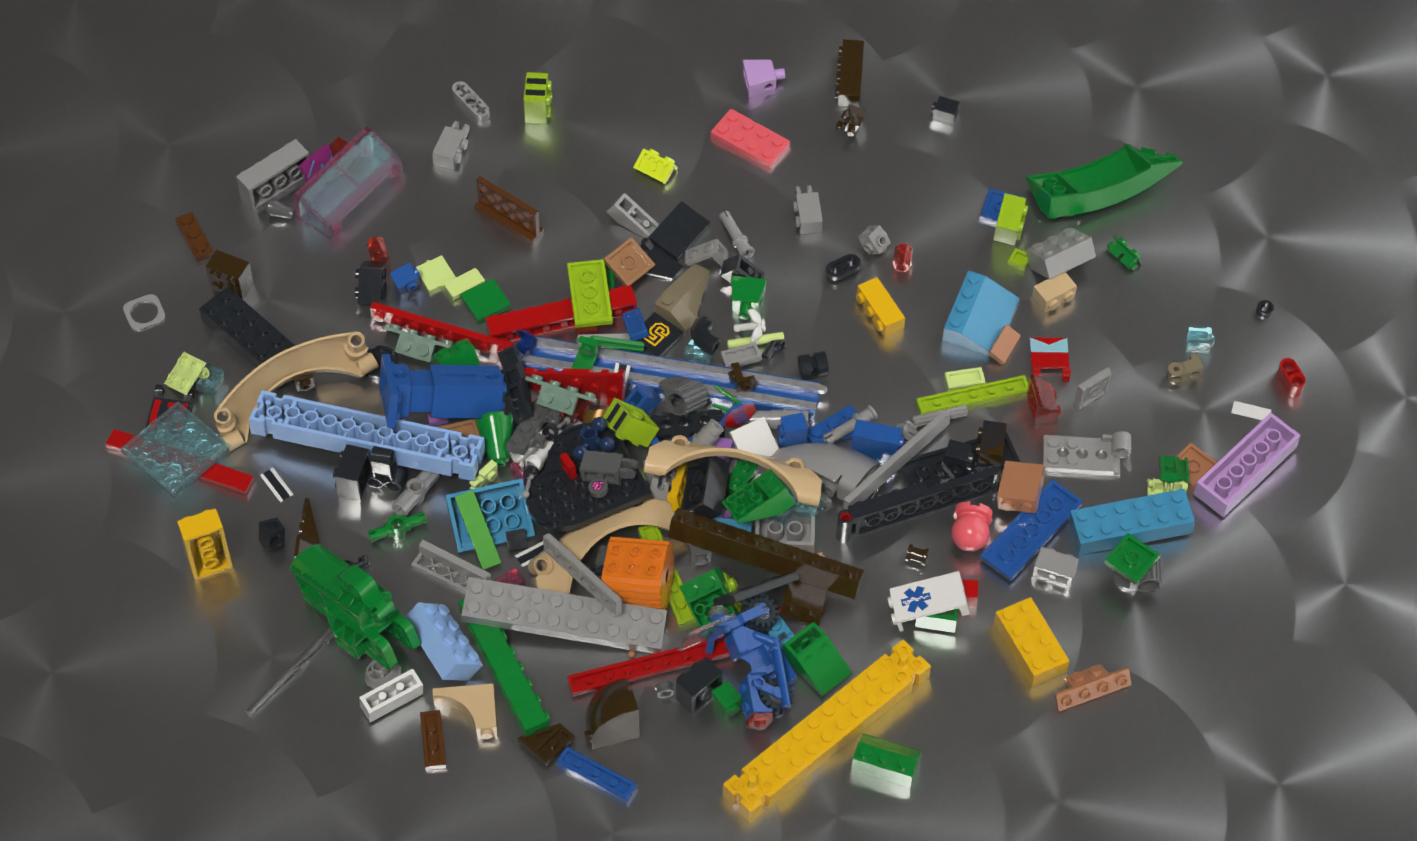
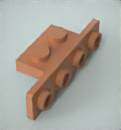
(1090, 685)

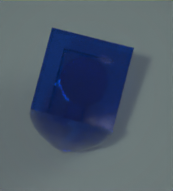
(526, 343)

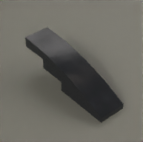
(517, 387)

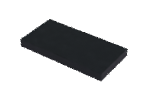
(755, 589)

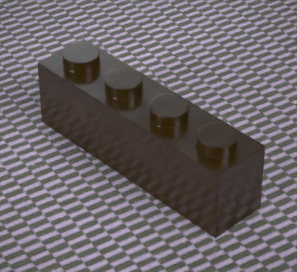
(851, 72)

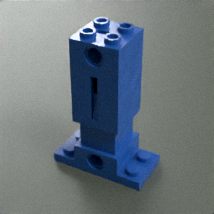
(442, 390)

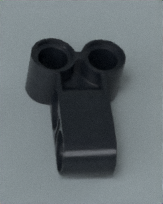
(385, 470)

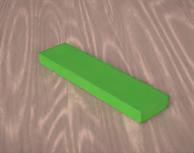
(477, 530)

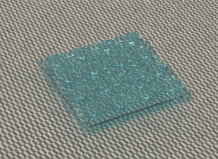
(175, 449)

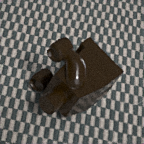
(853, 118)

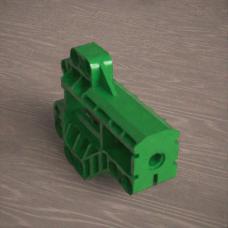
(353, 605)

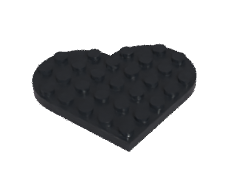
(565, 503)

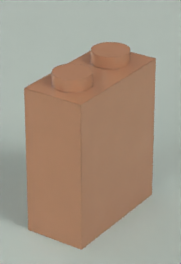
(1020, 487)

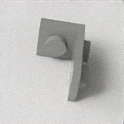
(707, 250)

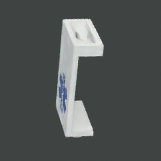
(928, 598)

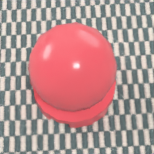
(971, 526)

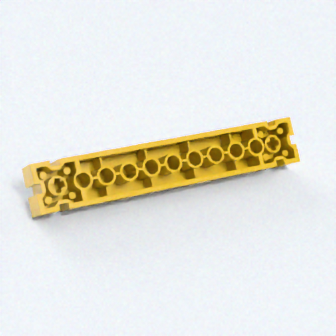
(826, 730)

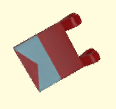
(1050, 354)

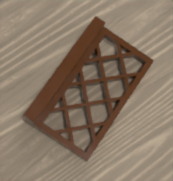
(508, 217)

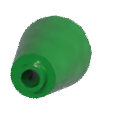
(497, 431)

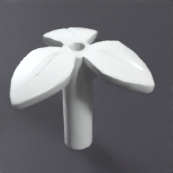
(757, 326)

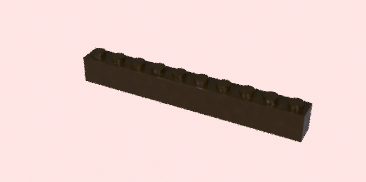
(765, 553)

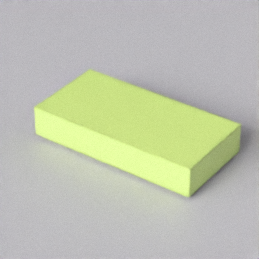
(463, 283)
(964, 378)

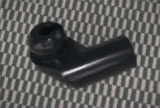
(774, 347)
(362, 563)

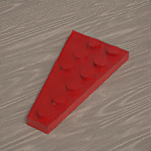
(603, 384)

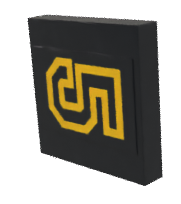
(661, 335)

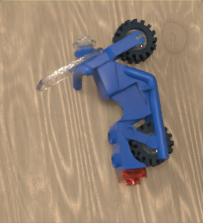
(762, 652)

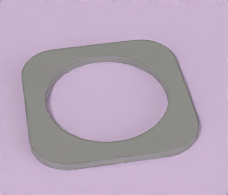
(147, 298)

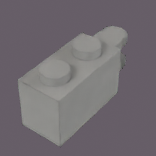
(450, 146)
(808, 211)

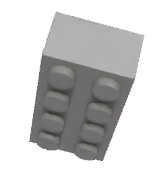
(272, 175)

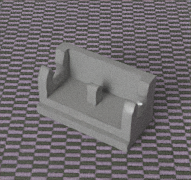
(662, 485)

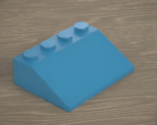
(979, 313)
(501, 508)

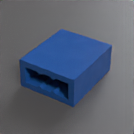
(876, 440)

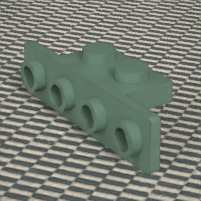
(416, 346)
(559, 398)

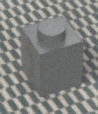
(698, 555)

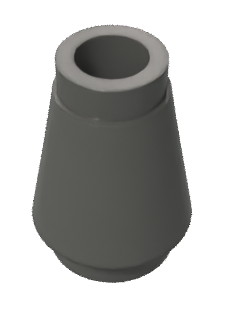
(279, 209)

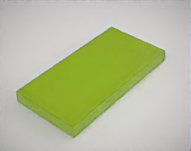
(589, 293)

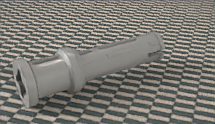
(739, 241)
(866, 415)

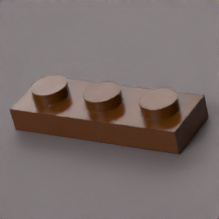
(194, 237)

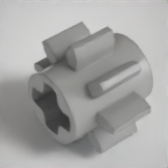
(908, 430)

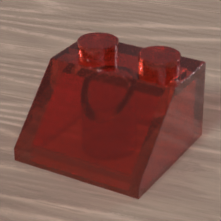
(1042, 402)

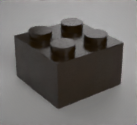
(229, 271)

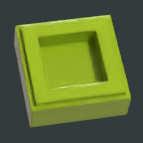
(1018, 259)

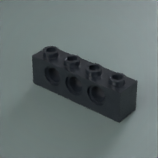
(692, 420)

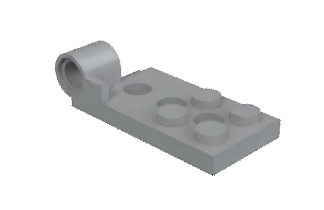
(1112, 446)

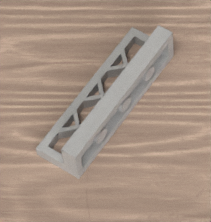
(450, 562)

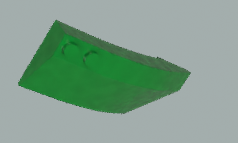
(1100, 181)

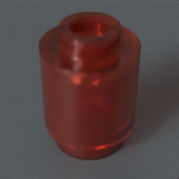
(378, 249)
(902, 257)

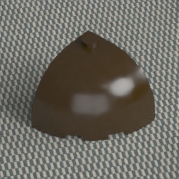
(612, 715)

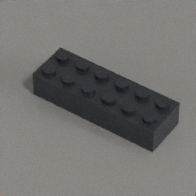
(243, 328)

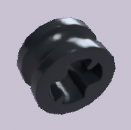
(1264, 314)

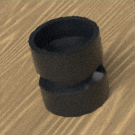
(813, 365)

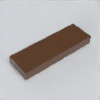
(432, 739)

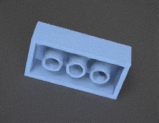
(444, 642)

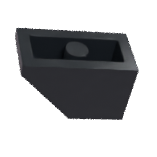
(741, 267)

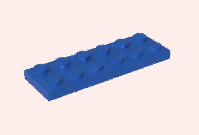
(1030, 531)

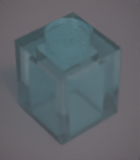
(1199, 339)

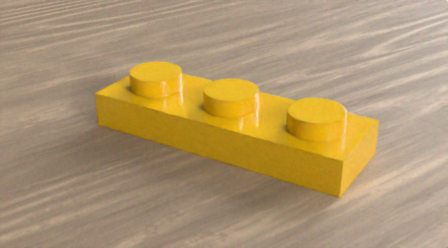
(676, 494)

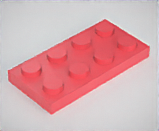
(750, 138)

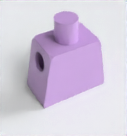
(761, 76)

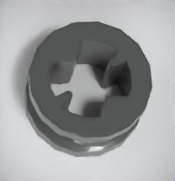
(664, 689)

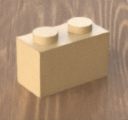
(1054, 292)

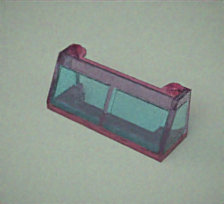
(345, 182)

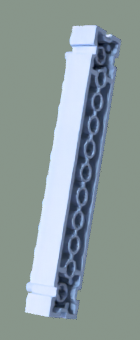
(335, 426)

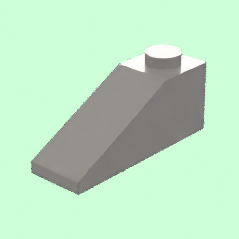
(632, 216)

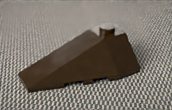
(308, 532)

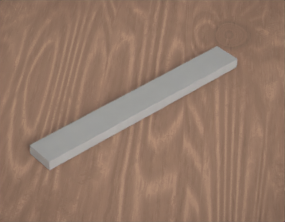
(898, 459)

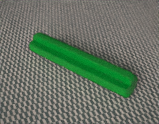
(619, 344)

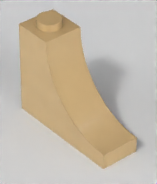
(475, 702)

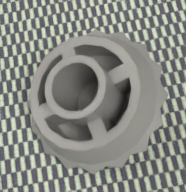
(378, 675)

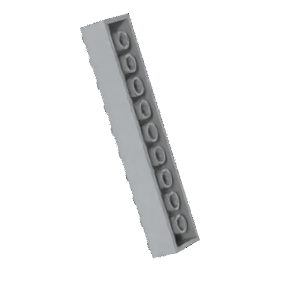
(562, 616)

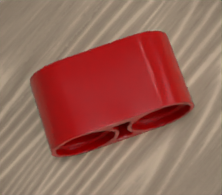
(1291, 377)

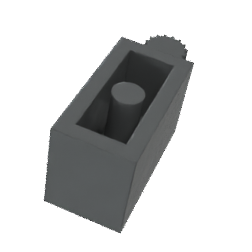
(607, 466)

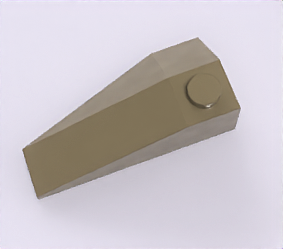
(683, 298)

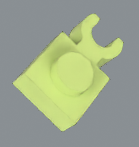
(486, 475)

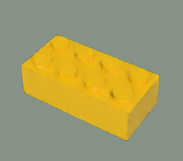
(205, 543)
(1031, 642)

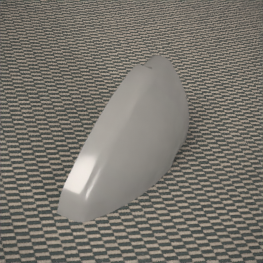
(835, 465)

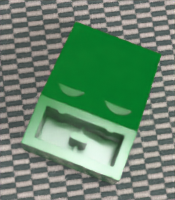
(759, 499)
(700, 594)
(816, 659)

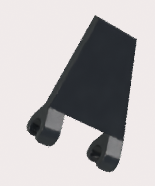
(665, 266)

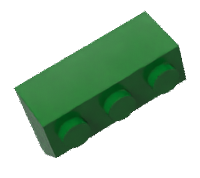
(886, 760)

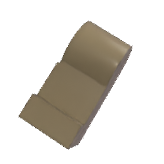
(1185, 370)

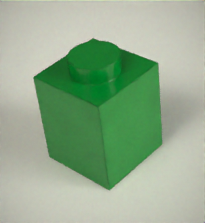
(726, 699)

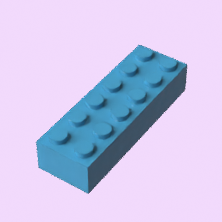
(1143, 517)

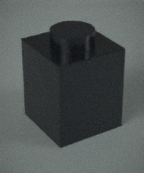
(945, 110)

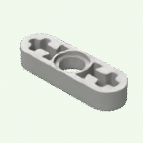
(471, 108)

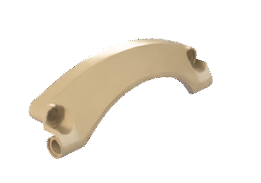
(319, 355)

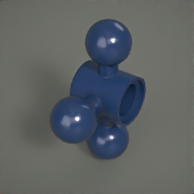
(591, 440)

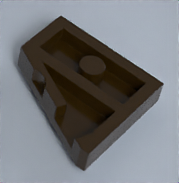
(547, 742)

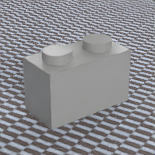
(1055, 567)

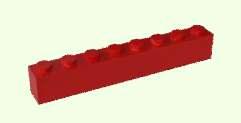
(552, 316)

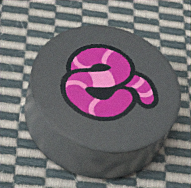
(598, 487)

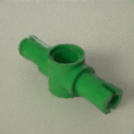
(397, 520)

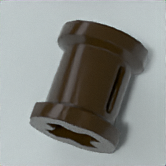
(917, 554)

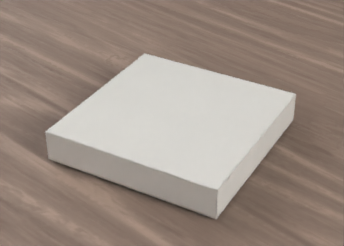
(755, 438)

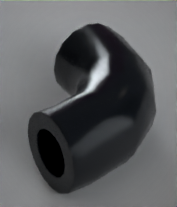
(702, 337)

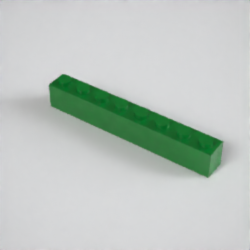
(510, 677)

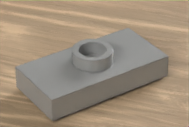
(743, 354)

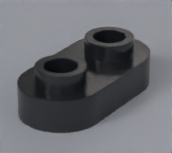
(841, 267)

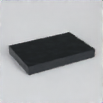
(679, 230)

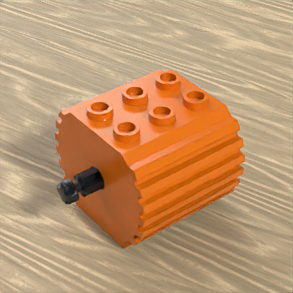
(639, 571)

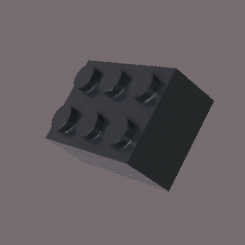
(706, 487)

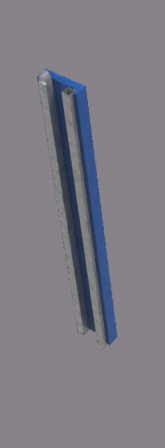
(769, 394)

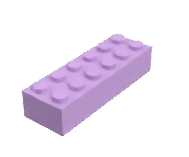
(1246, 464)

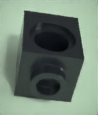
(271, 534)

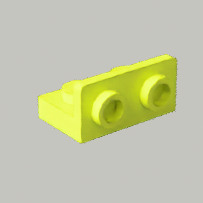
(655, 166)

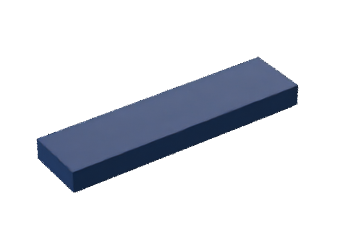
(596, 774)

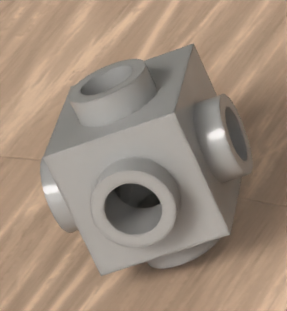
(874, 240)

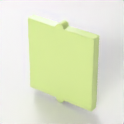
(435, 273)

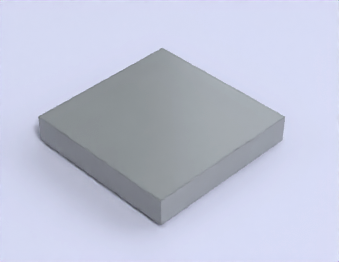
(1092, 389)

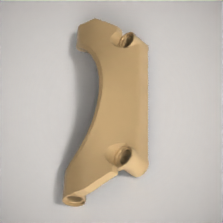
(670, 454)
(554, 578)

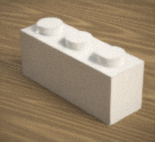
(391, 695)

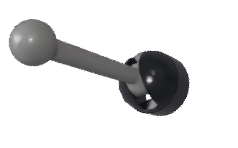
(551, 430)
(529, 477)

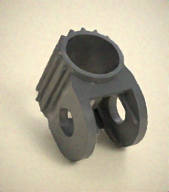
(692, 395)
(1150, 582)

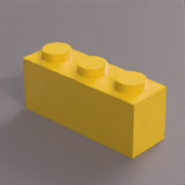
(880, 307)

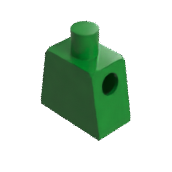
(747, 294)

